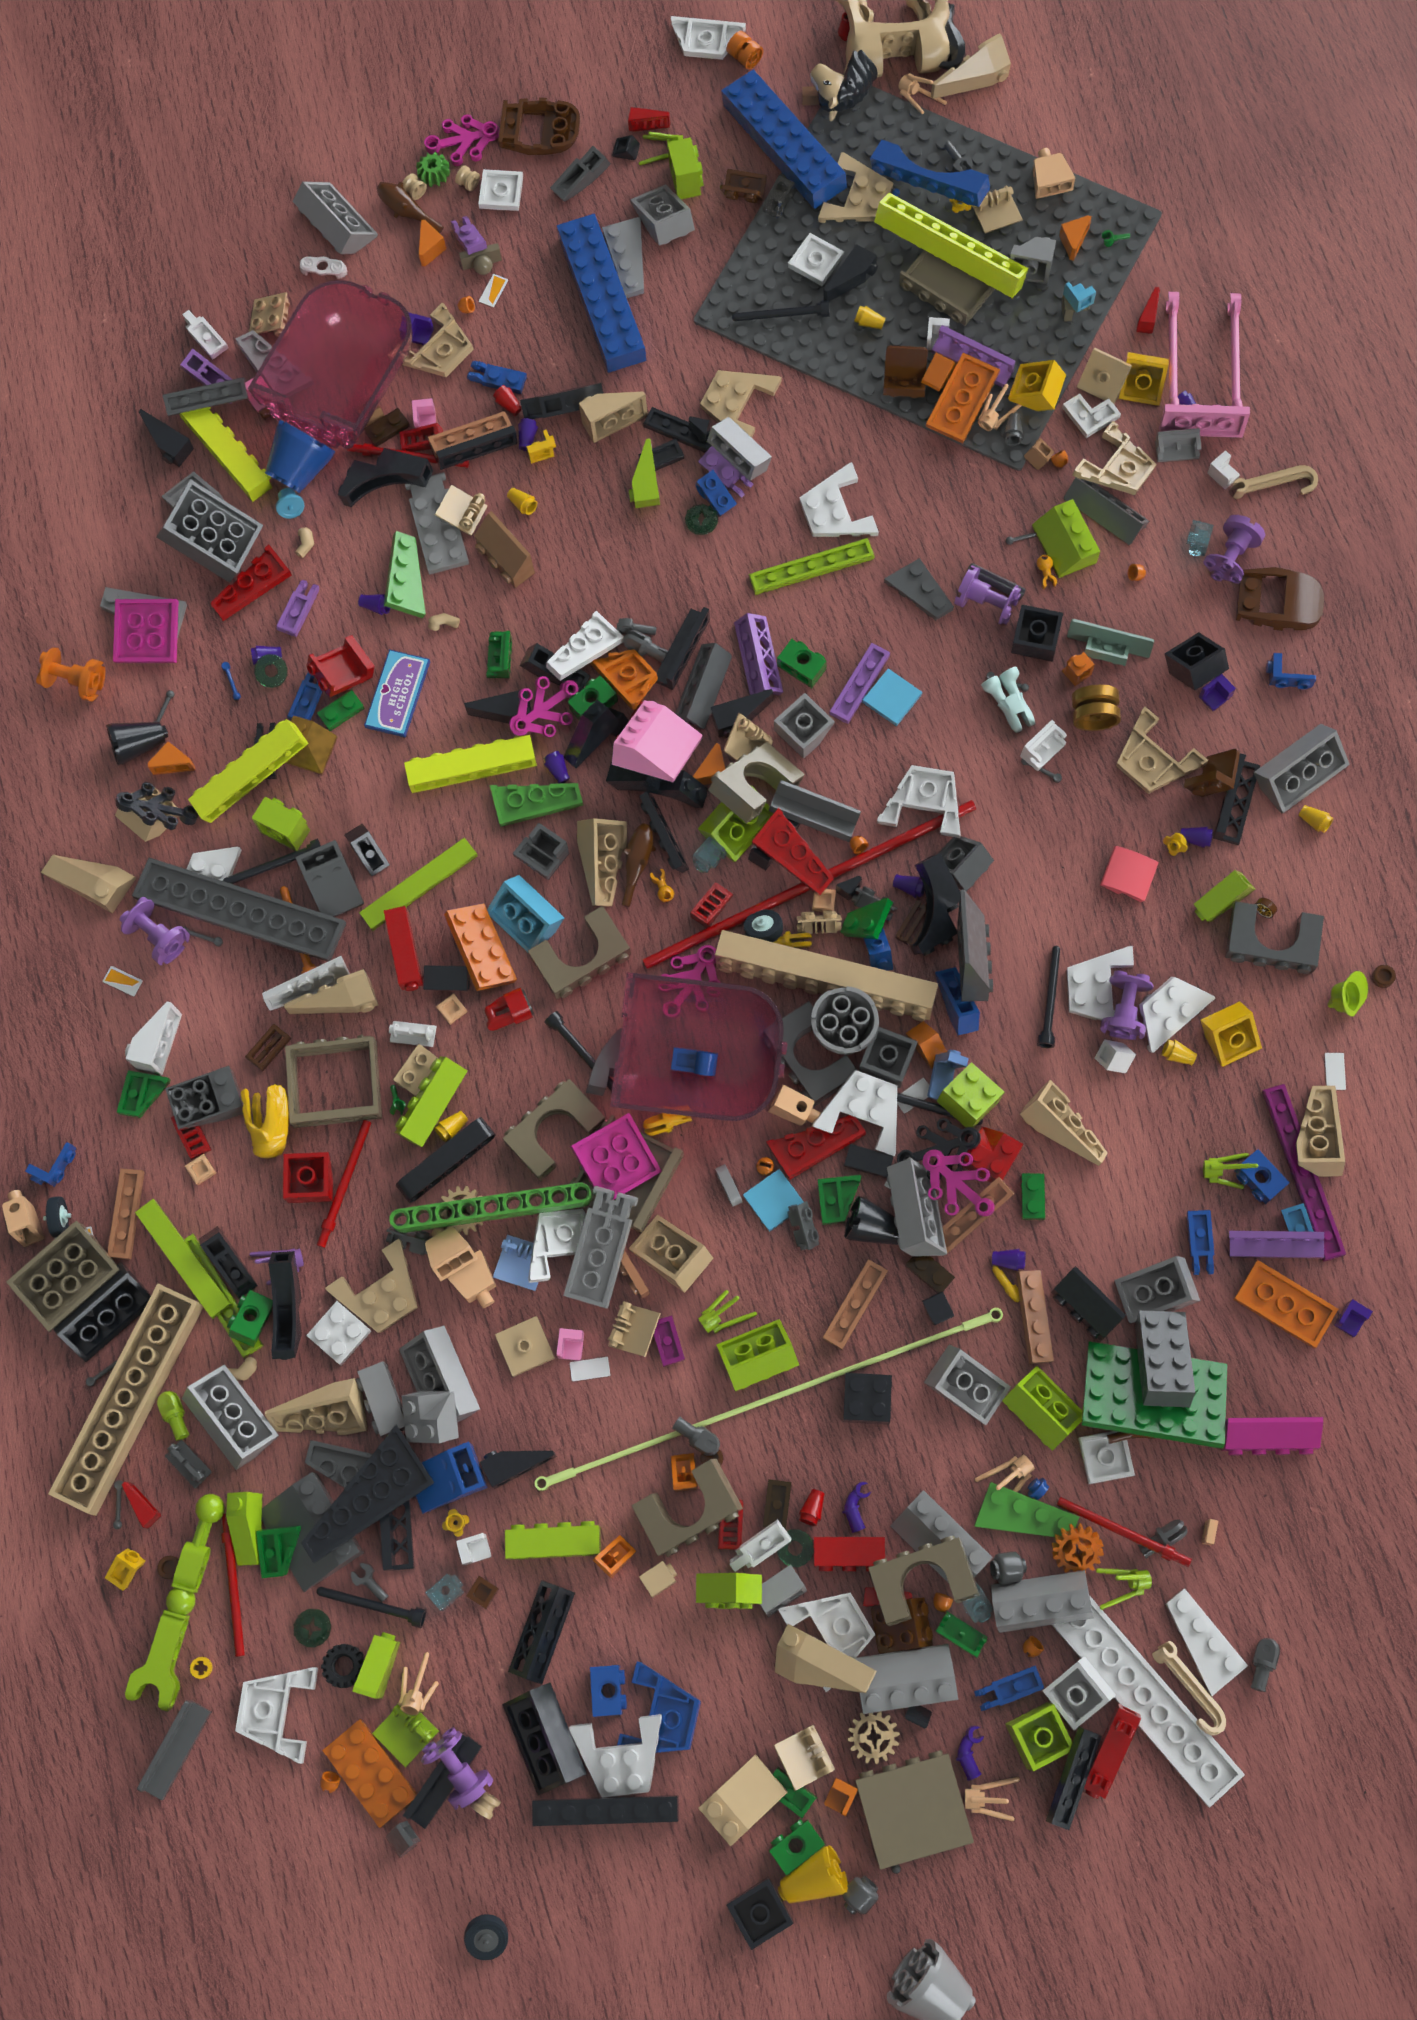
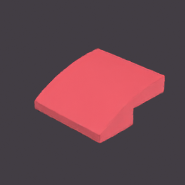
(1129, 873)

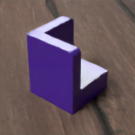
(422, 328)
(1217, 692)
(1352, 1317)

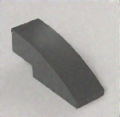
(580, 174)
(604, 1065)
(402, 1838)

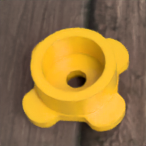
(959, 207)
(1179, 840)
(453, 1516)

